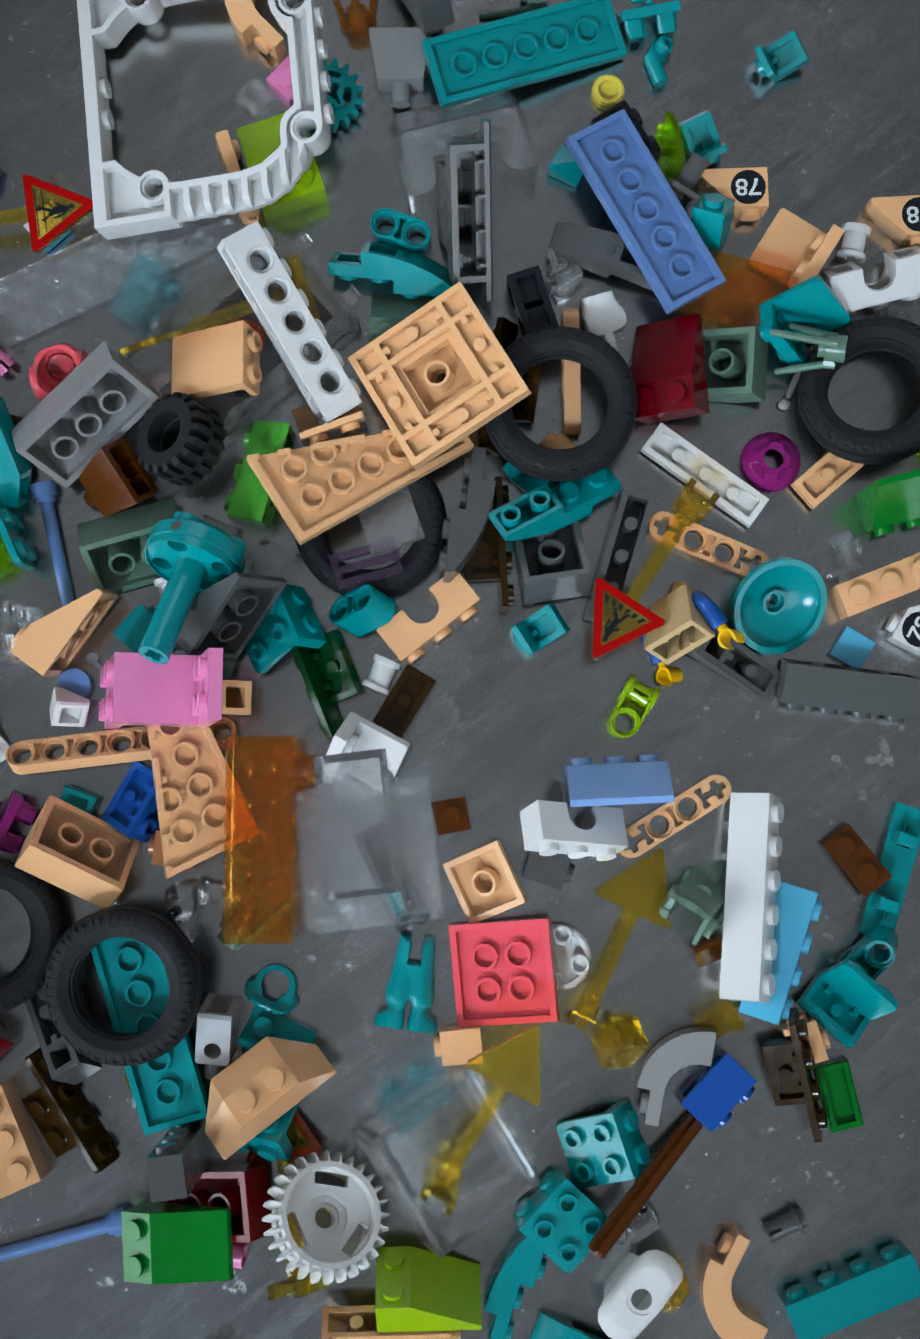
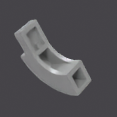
(670, 1054)

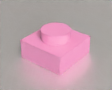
(281, 81)

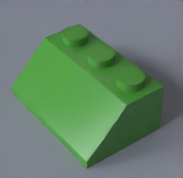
(250, 501)

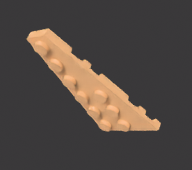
(339, 478)
(188, 794)

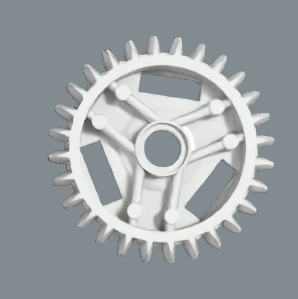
(348, 1207)

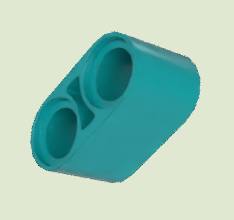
(403, 228)
(362, 610)

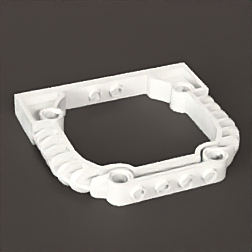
(125, 202)

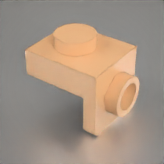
(817, 1039)

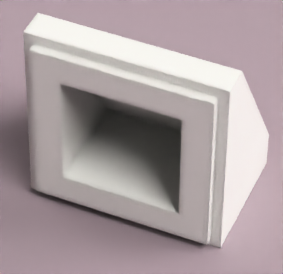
(68, 708)

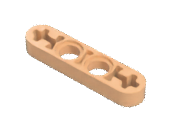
(571, 380)
(710, 541)
(675, 820)

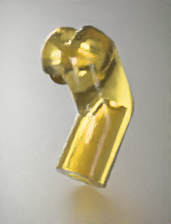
(679, 1296)

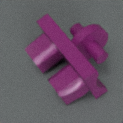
(14, 809)

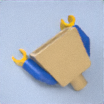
(689, 622)

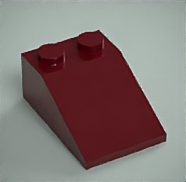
(670, 370)
(236, 1187)

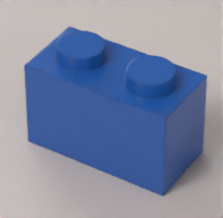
(717, 1091)

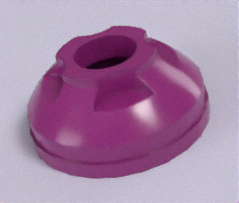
(758, 473)

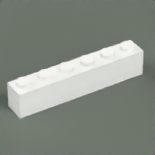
(751, 897)

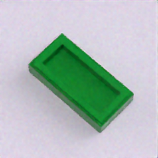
(839, 1095)

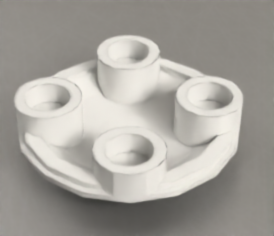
(571, 956)

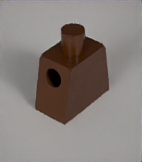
(116, 479)

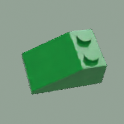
(890, 503)
(176, 1243)

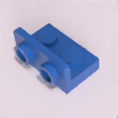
(134, 804)

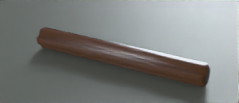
(644, 1186)

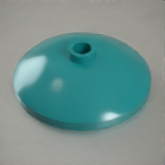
(790, 615)

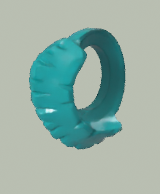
(284, 1004)

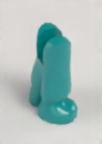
(412, 982)

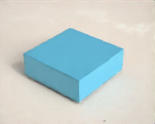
(851, 648)

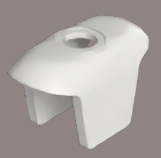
(650, 1271)

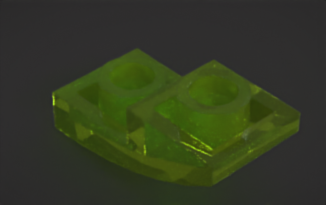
(671, 145)

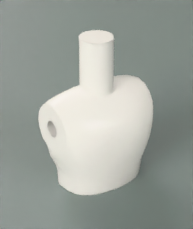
(603, 316)

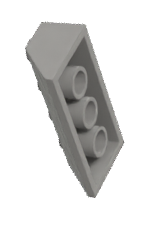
(84, 414)

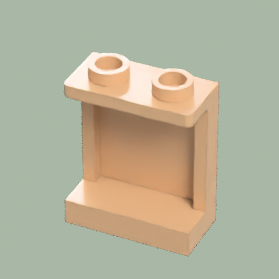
(217, 361)

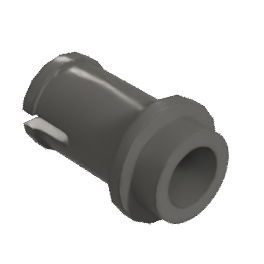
(789, 1223)

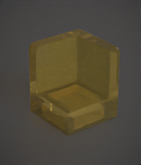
(719, 1014)
(620, 1042)

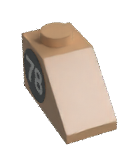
(743, 185)
(896, 217)

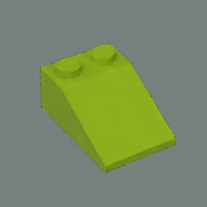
(258, 143)
(425, 1291)

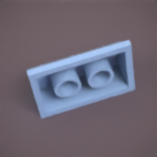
(618, 782)

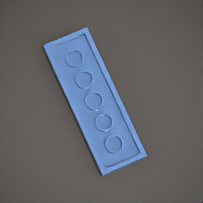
(645, 211)

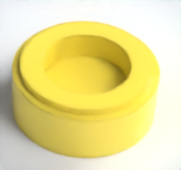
(607, 91)

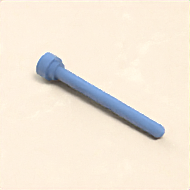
(44, 495)
(111, 1224)

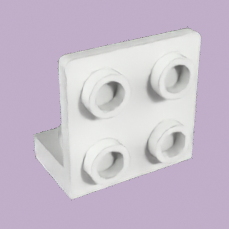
(362, 735)

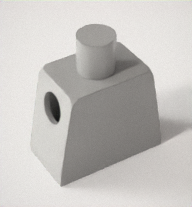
(399, 62)
(217, 1032)

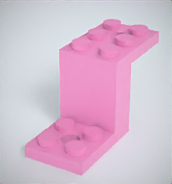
(168, 694)

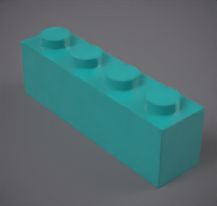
(852, 1293)

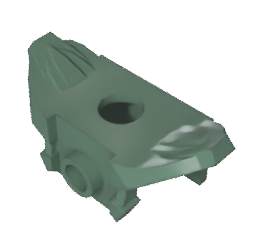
(710, 878)

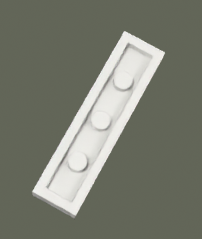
(688, 461)

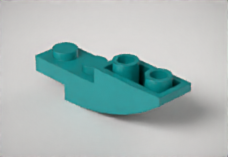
(380, 262)
(554, 507)
(518, 1267)

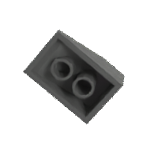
(553, 565)
(229, 613)

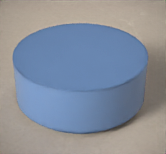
(76, 682)

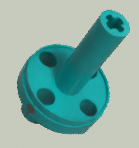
(191, 559)

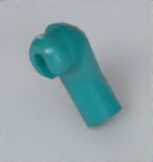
(656, 57)

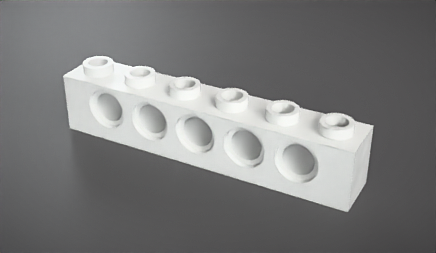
(289, 344)

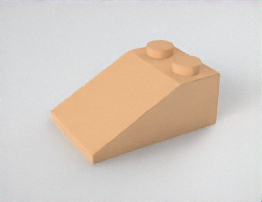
(58, 637)

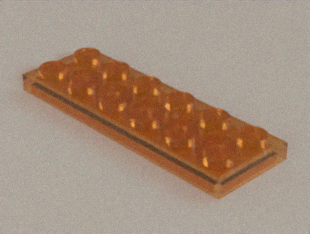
(259, 839)

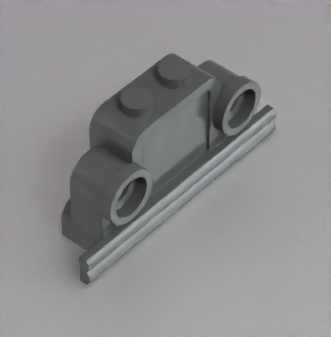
(466, 208)

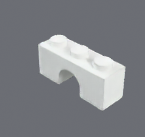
(897, 282)
(551, 832)

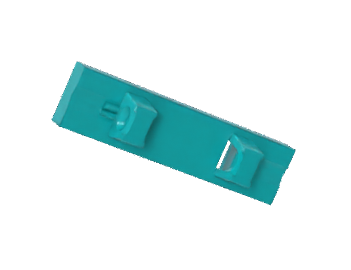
(901, 829)

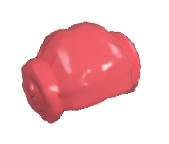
(53, 366)

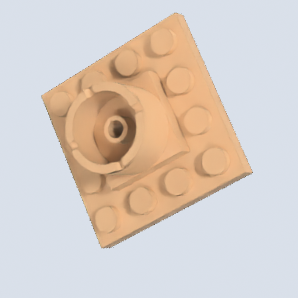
(439, 375)

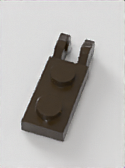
(404, 701)

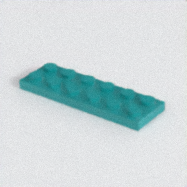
(522, 50)
(136, 994)

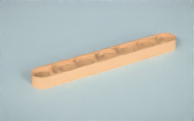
(103, 755)

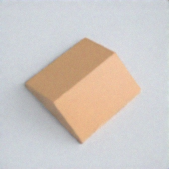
(484, 882)

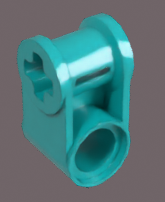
(868, 955)

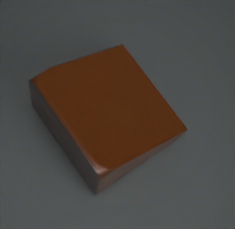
(707, 950)

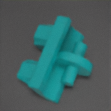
(634, 18)

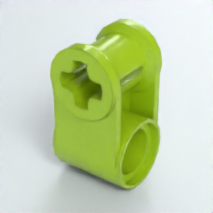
(633, 706)

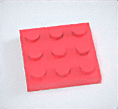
(504, 972)

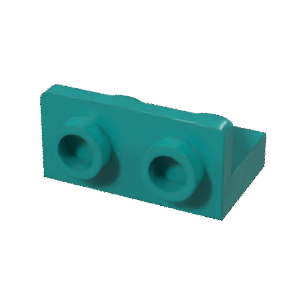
(273, 1025)

